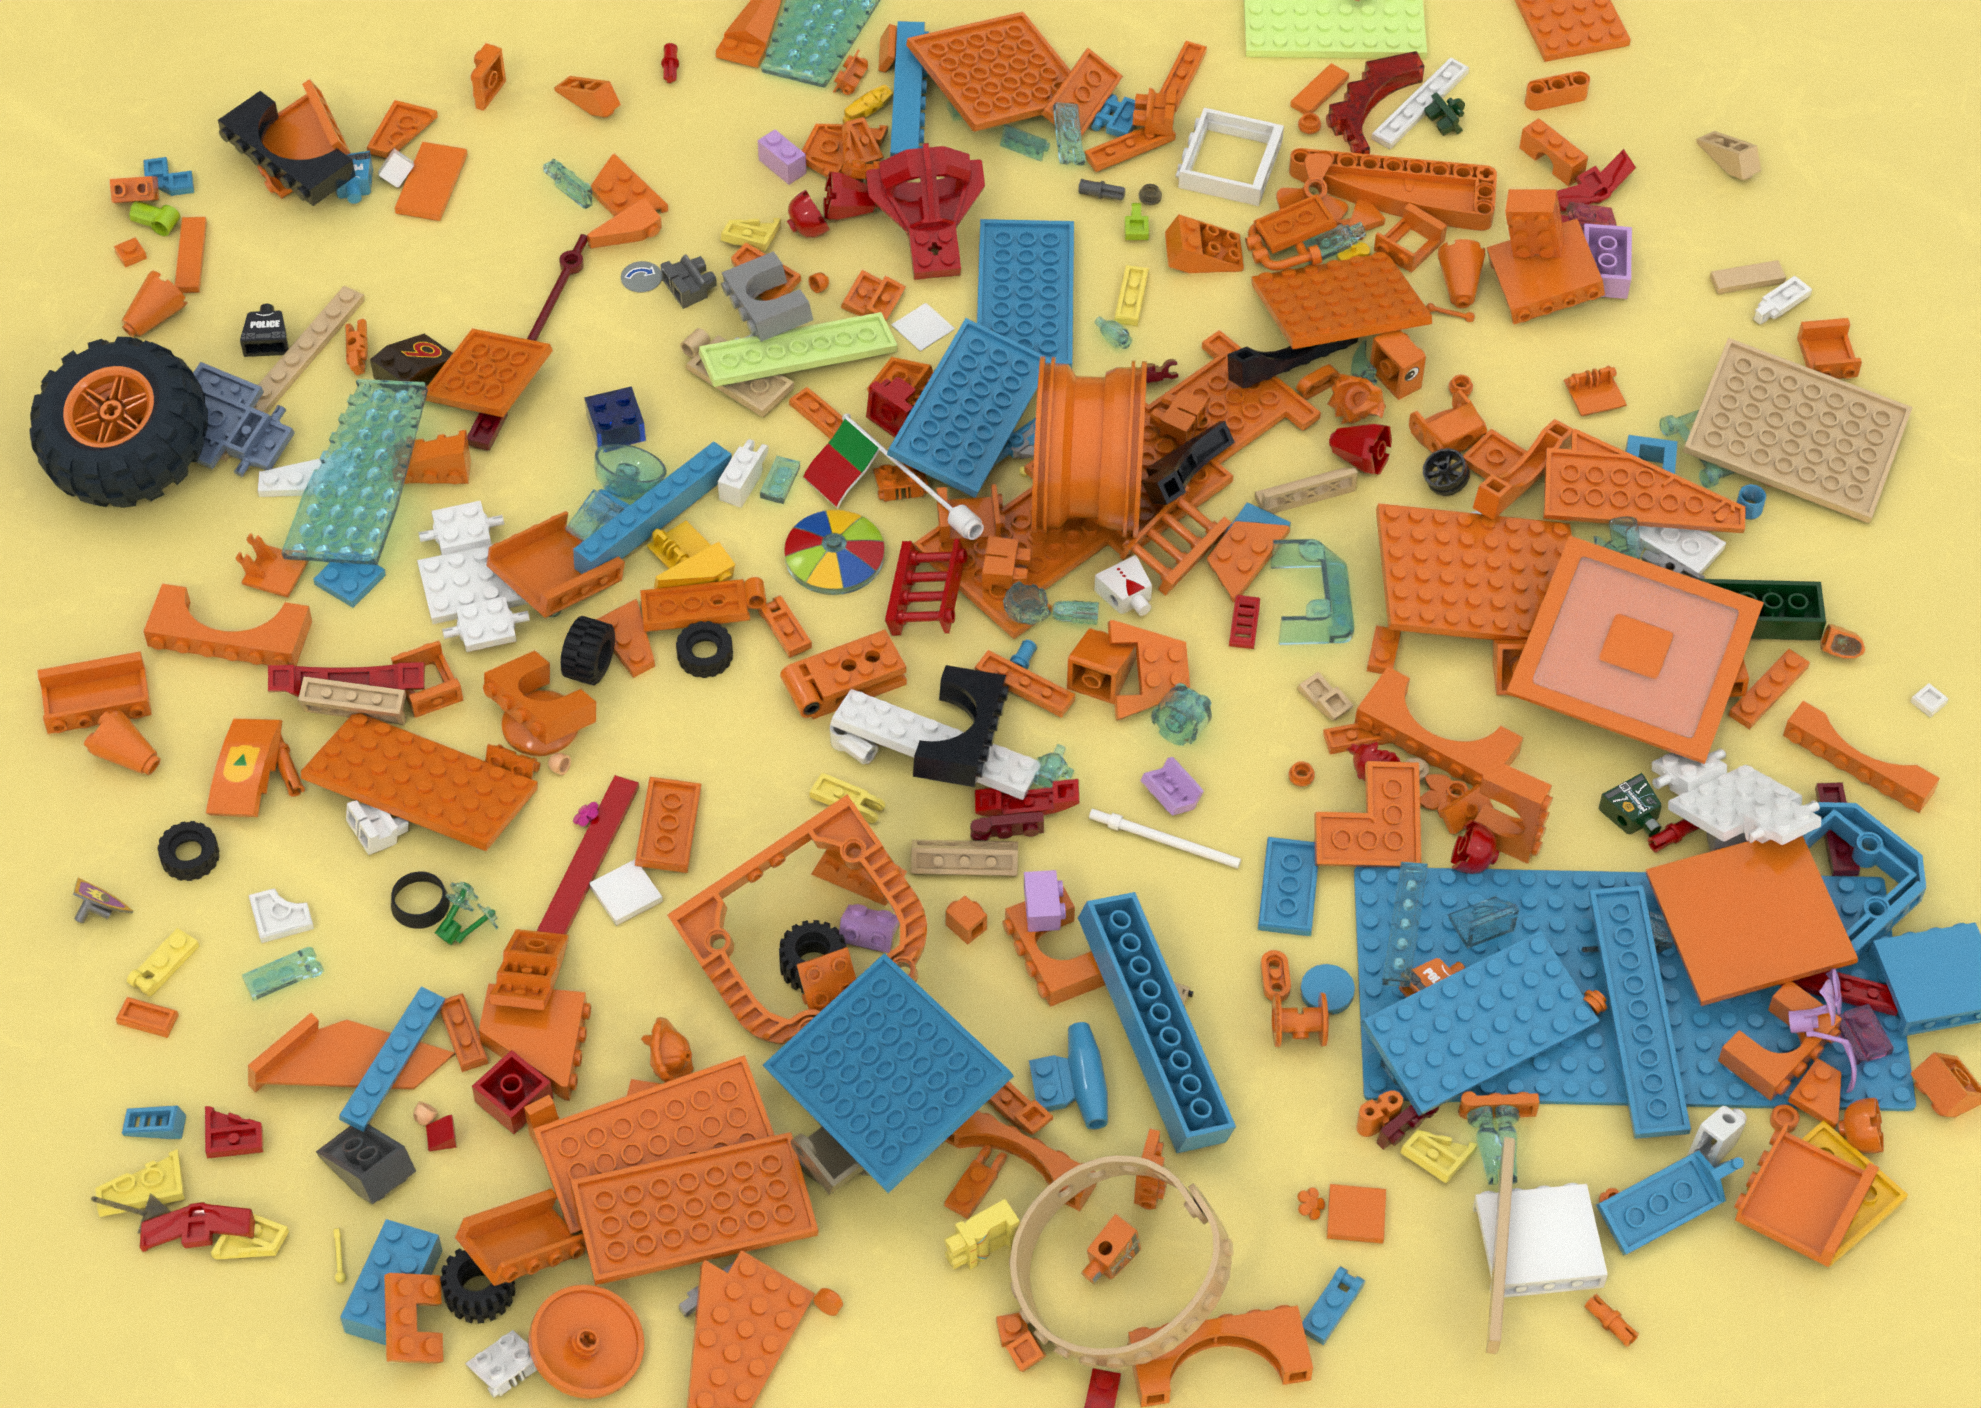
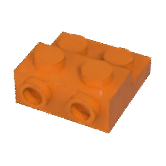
(488, 75)
(1147, 1188)

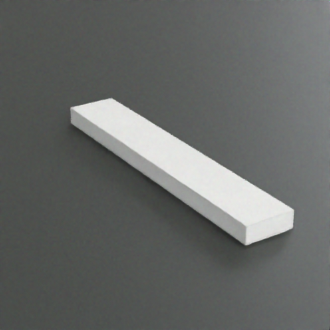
(1413, 108)

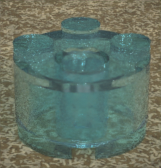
(1182, 715)

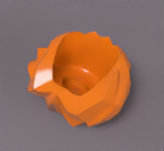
(1356, 399)

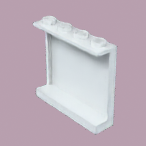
(1549, 1240)

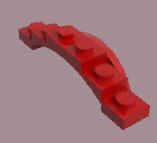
(397, 676)

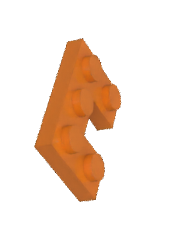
(402, 1339)

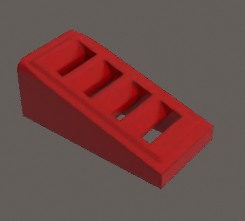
(1248, 607)

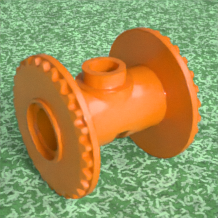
(1300, 1025)

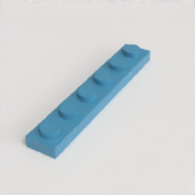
(391, 1059)

